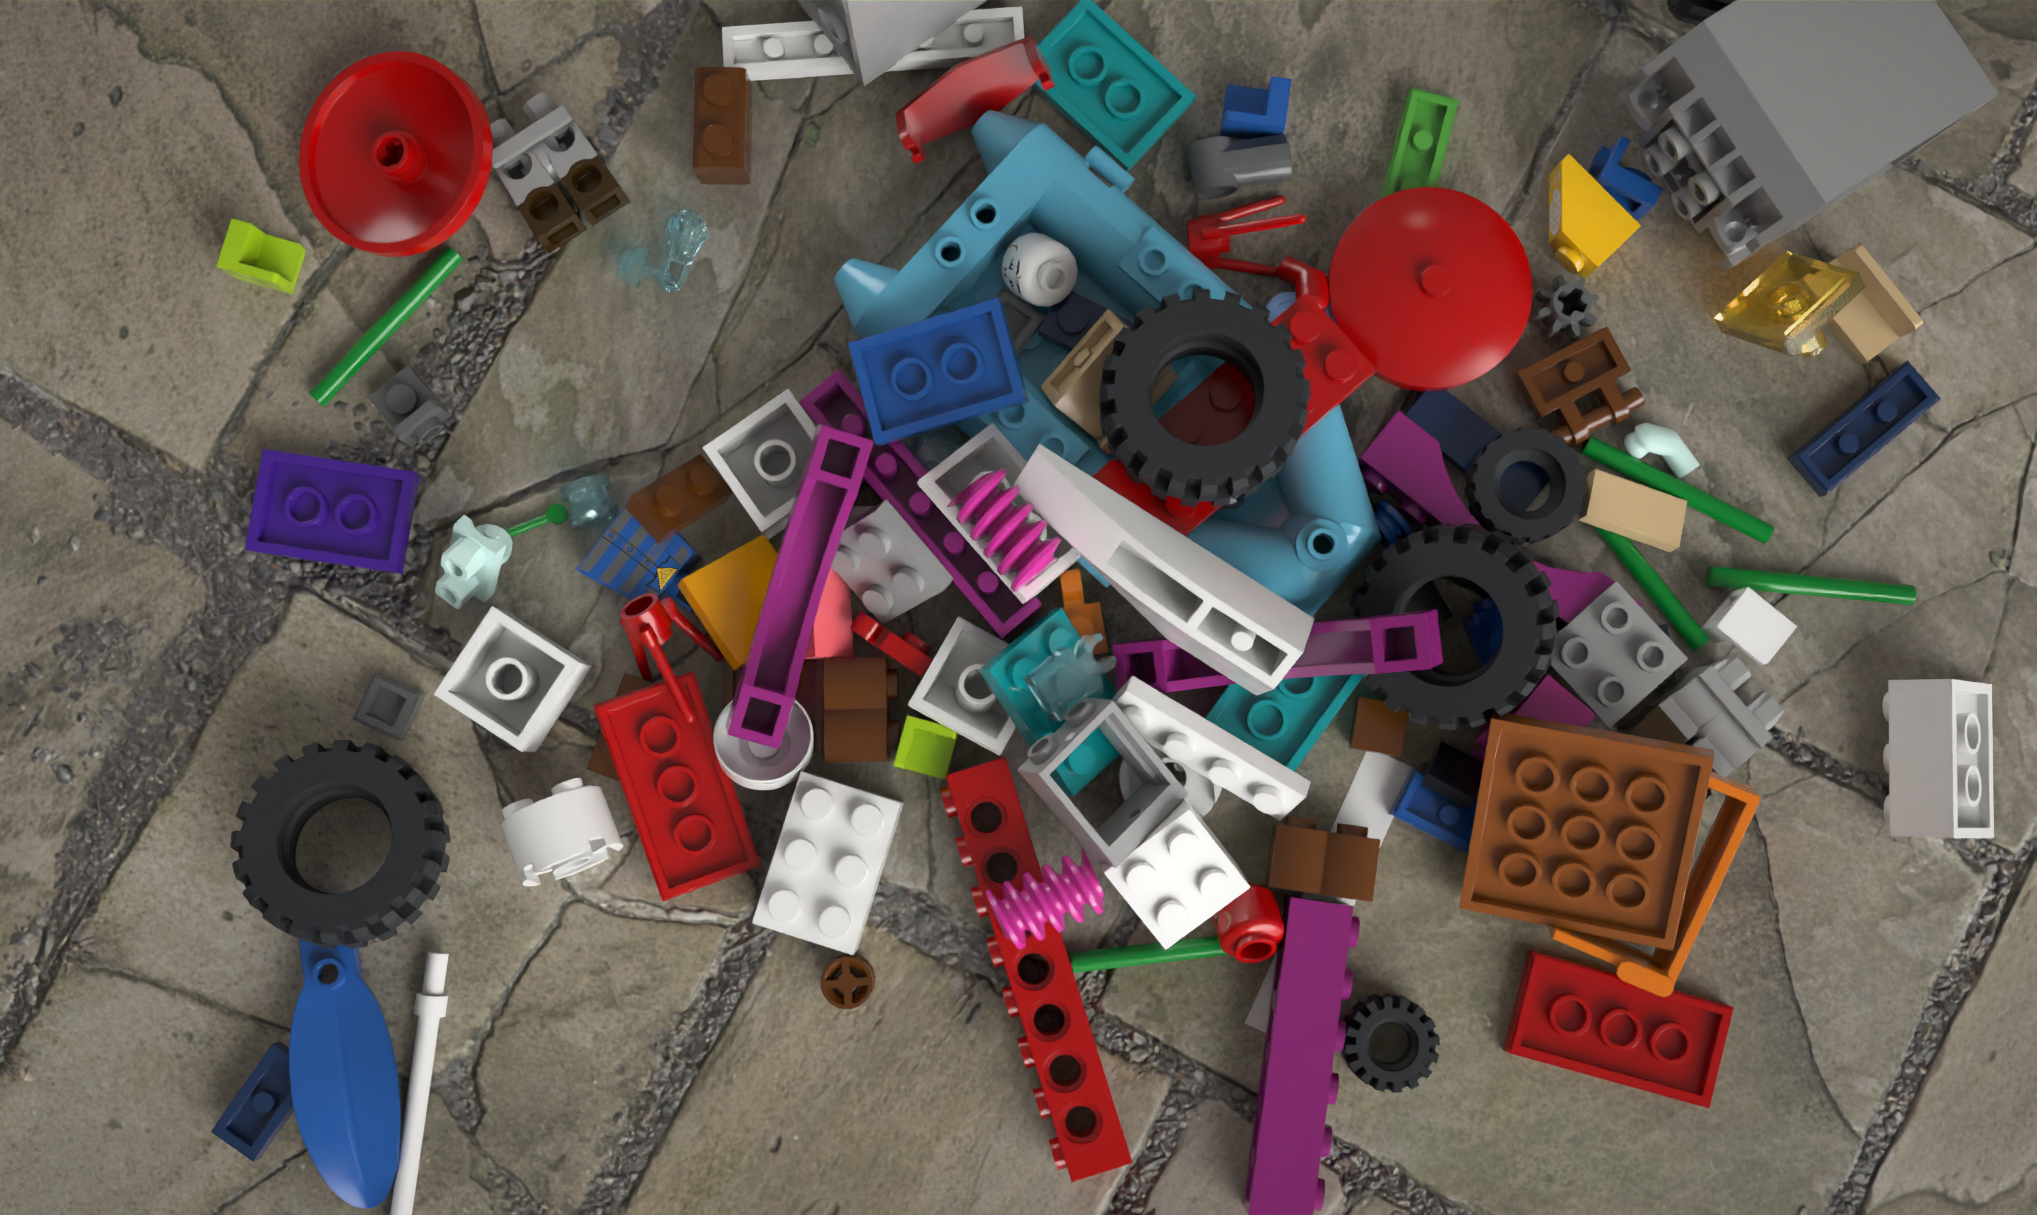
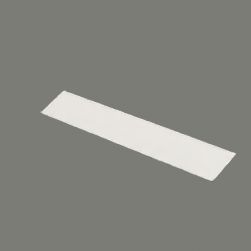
(1365, 805)

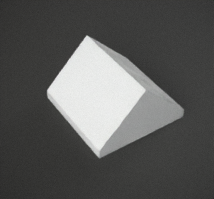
(957, 692)

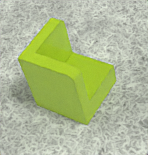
(260, 257)
(926, 747)

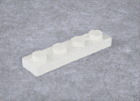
(1211, 750)

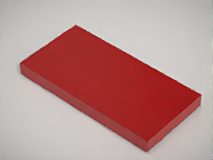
(676, 788)
(1617, 1030)

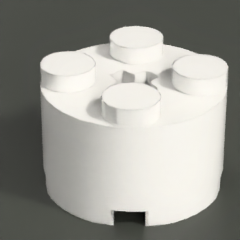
(560, 832)

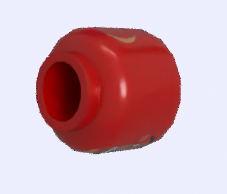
(1250, 925)

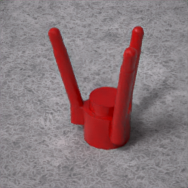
(1211, 234)
(649, 622)

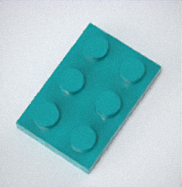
(1110, 85)
(1005, 678)
(1286, 719)

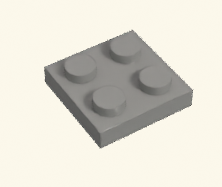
(887, 563)

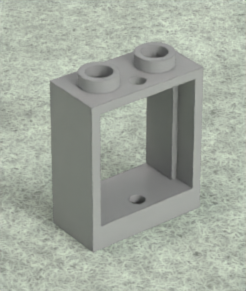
(1138, 814)

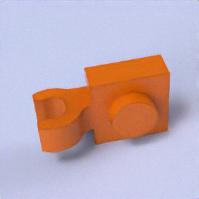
(1084, 617)

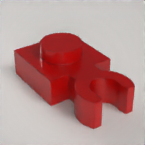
(907, 650)

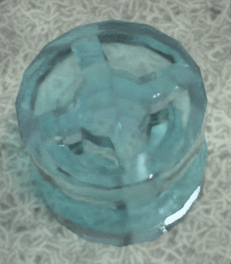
(589, 501)

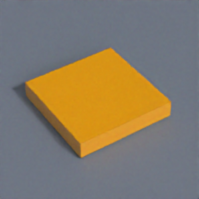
(730, 596)

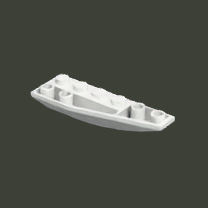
(1169, 578)

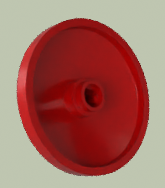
(395, 154)
(1430, 288)

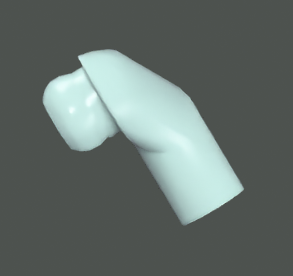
(1663, 442)

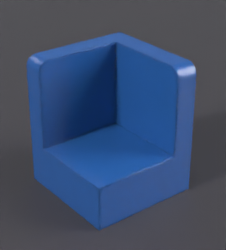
(1256, 111)

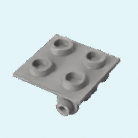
(1614, 655)

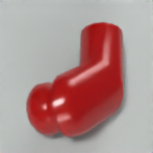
(1305, 279)

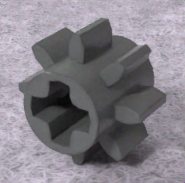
(1579, 307)

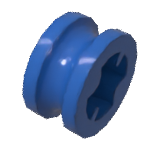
(1390, 524)

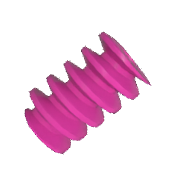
(1006, 528)
(1047, 900)

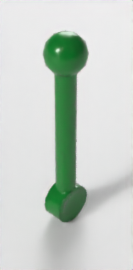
(555, 514)

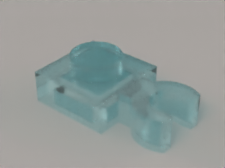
(1066, 677)

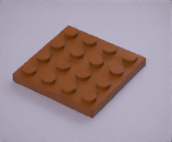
(1585, 829)

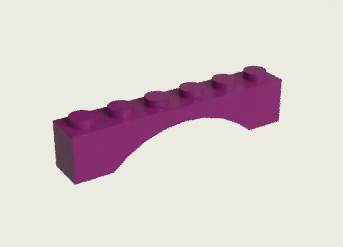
(1412, 471)
(797, 585)
(1333, 648)

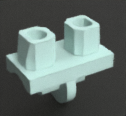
(472, 562)

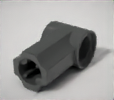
(1225, 166)

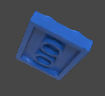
(938, 372)

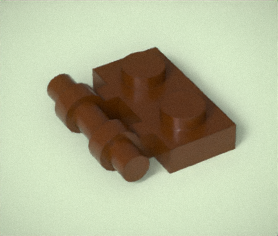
(1573, 373)

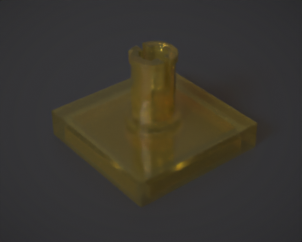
(1791, 305)

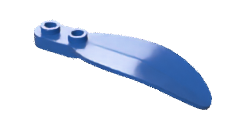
(345, 1079)

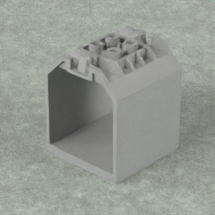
(1795, 108)

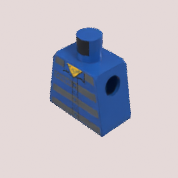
(635, 563)

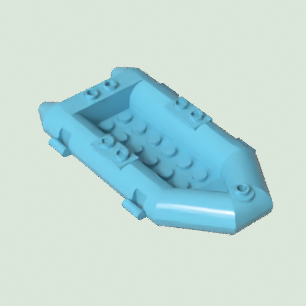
(1290, 535)

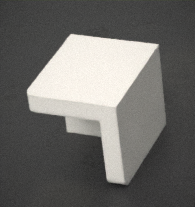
(1749, 625)

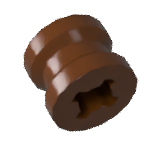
(840, 990)

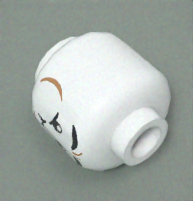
(1039, 269)

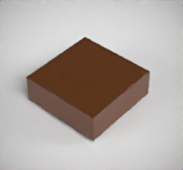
(1377, 728)

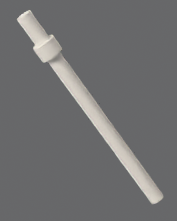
(430, 1007)

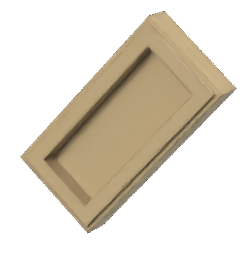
(1633, 510)

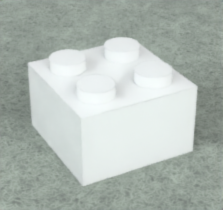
(765, 460)
(512, 680)
(1178, 876)

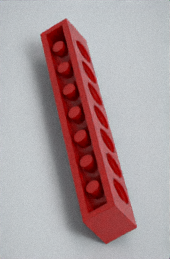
(1103, 1144)

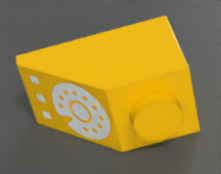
(1584, 219)

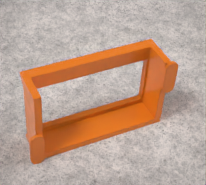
(1660, 971)

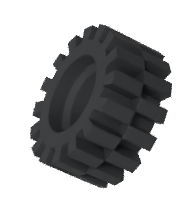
(1420, 1049)

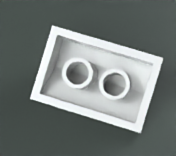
(978, 457)
(1939, 758)

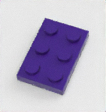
(332, 511)

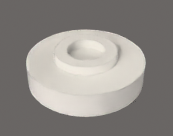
(764, 766)

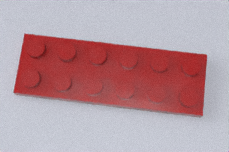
(1225, 403)

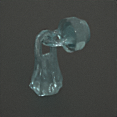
(684, 237)
(934, 446)

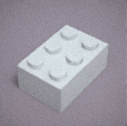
(828, 862)

